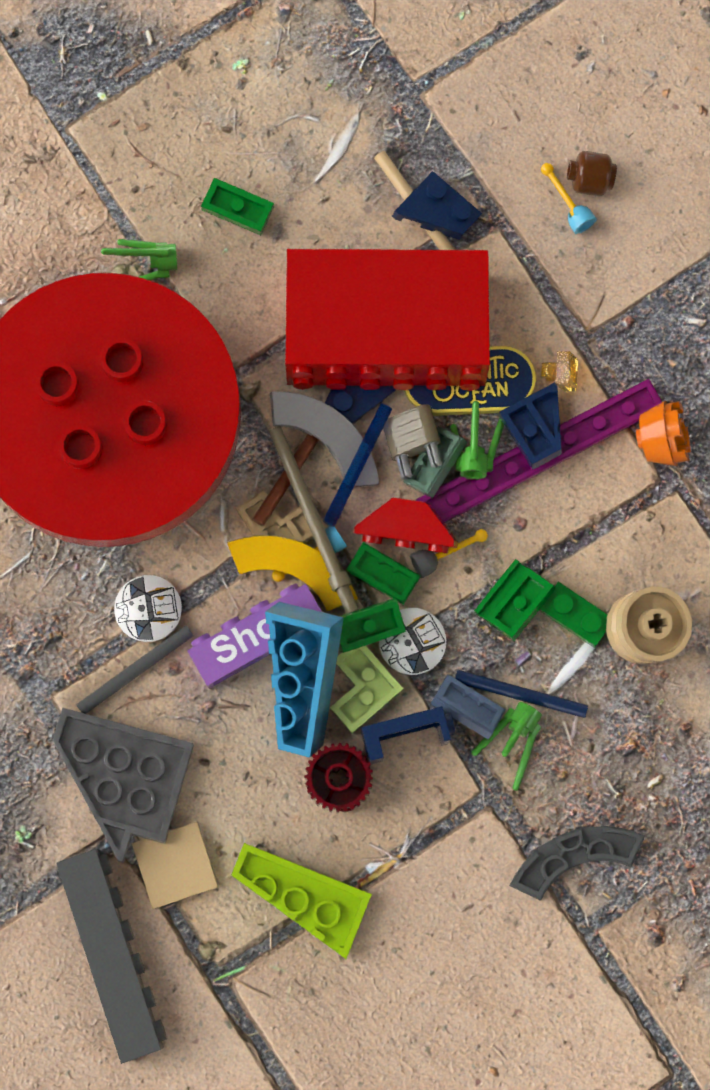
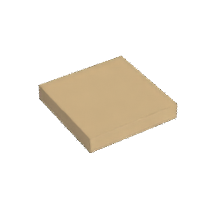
(177, 867)

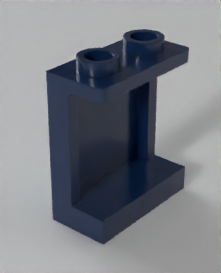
(405, 725)

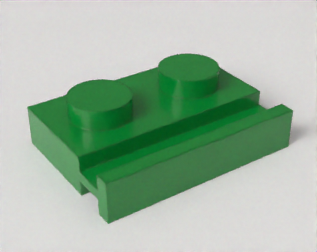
(514, 600)

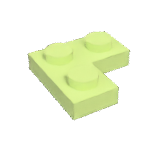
(371, 689)

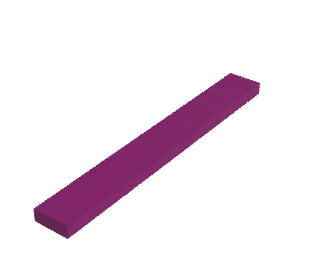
(576, 436)

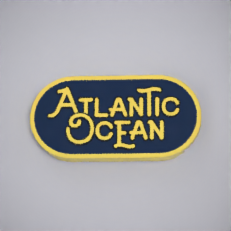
(508, 382)

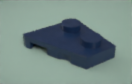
(438, 208)
(536, 425)

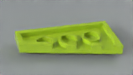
(311, 899)

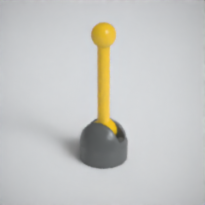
(426, 561)

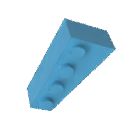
(304, 666)

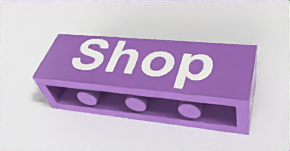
(244, 640)

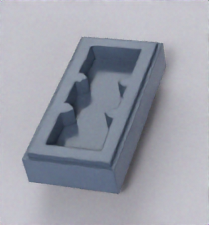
(468, 706)

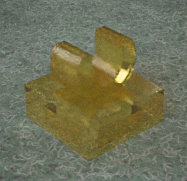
(562, 371)

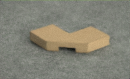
(290, 526)

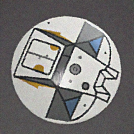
(148, 608)
(417, 648)

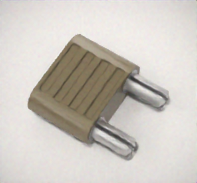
(411, 435)

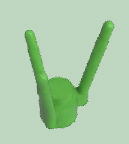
(161, 255)
(474, 461)
(523, 721)

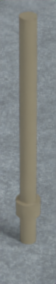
(338, 579)

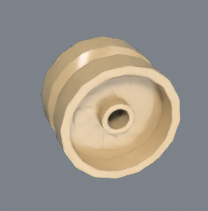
(660, 640)

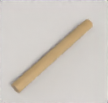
(405, 190)

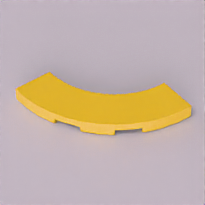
(286, 556)

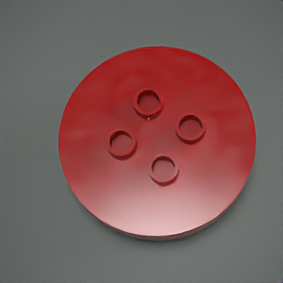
(112, 409)

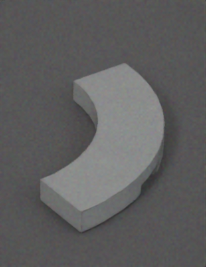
(325, 424)

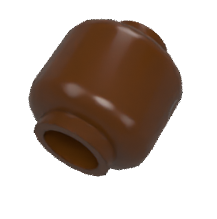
(592, 173)

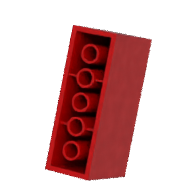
(387, 318)

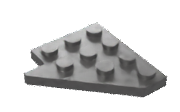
(124, 775)

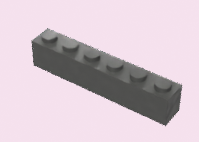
(110, 955)

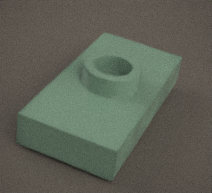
(429, 479)

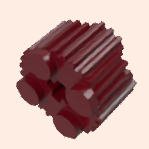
(332, 759)

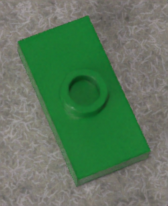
(383, 573)

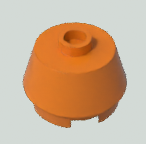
(664, 434)

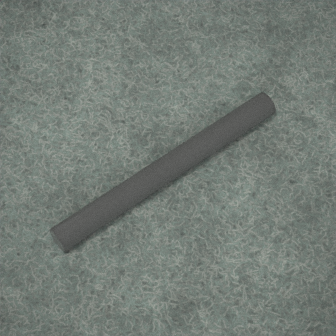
(135, 670)

